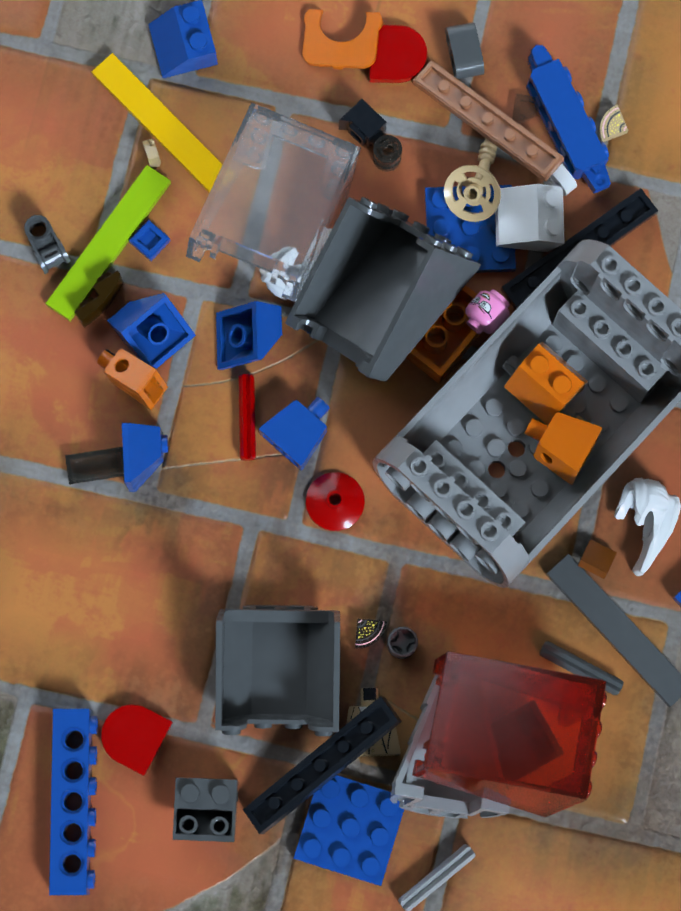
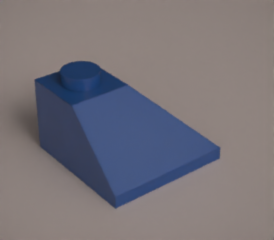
(152, 328)
(246, 333)
(142, 452)

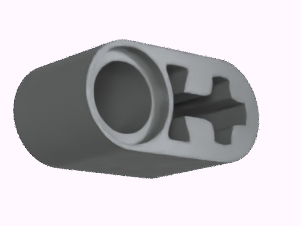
(464, 50)

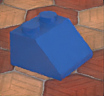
(183, 40)

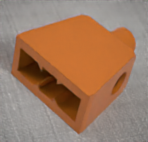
(133, 376)
(563, 444)

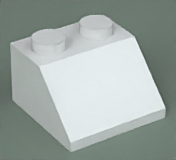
(530, 218)

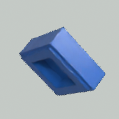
(149, 240)

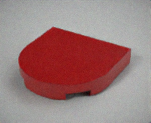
(399, 55)
(134, 736)

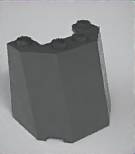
(277, 668)

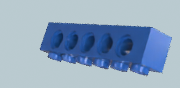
(65, 723)

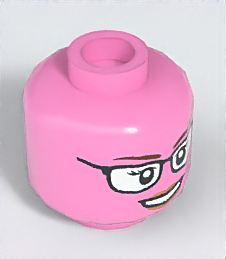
(487, 312)

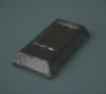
(95, 465)

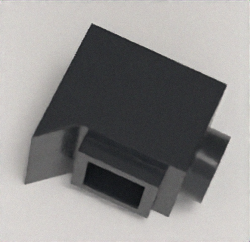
(363, 124)

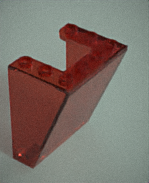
(513, 733)

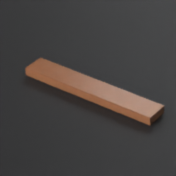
(488, 120)

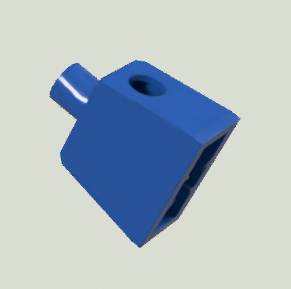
(297, 431)

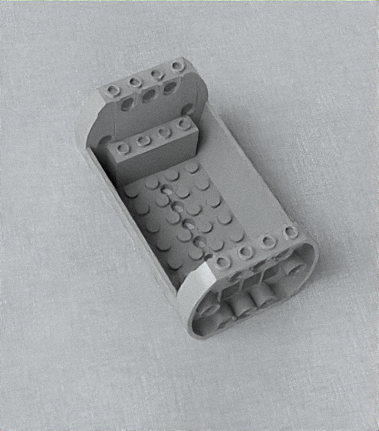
(613, 334)

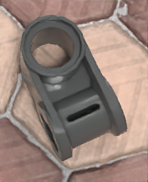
(47, 247)

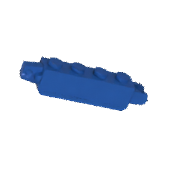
(566, 120)

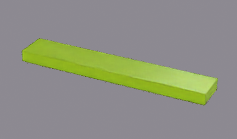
(108, 242)

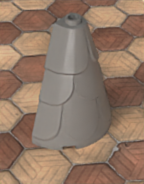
(427, 796)

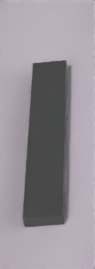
(617, 629)

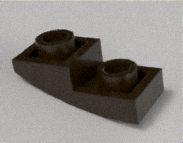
(106, 289)

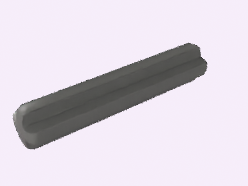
(579, 666)

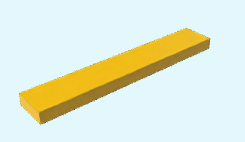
(158, 121)

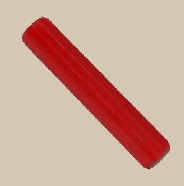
(247, 417)

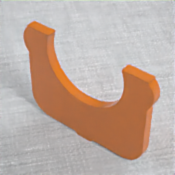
(356, 53)

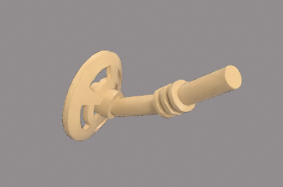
(474, 186)

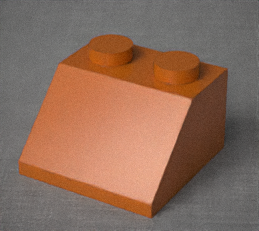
(545, 382)

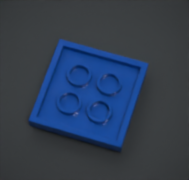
(473, 236)
(350, 829)

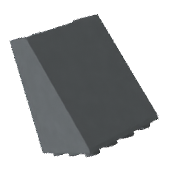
(379, 286)

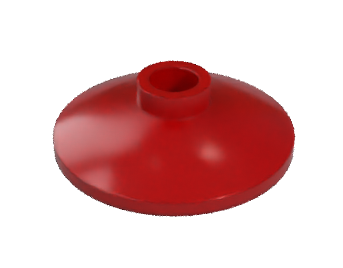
(337, 516)

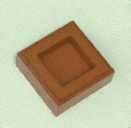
(597, 559)

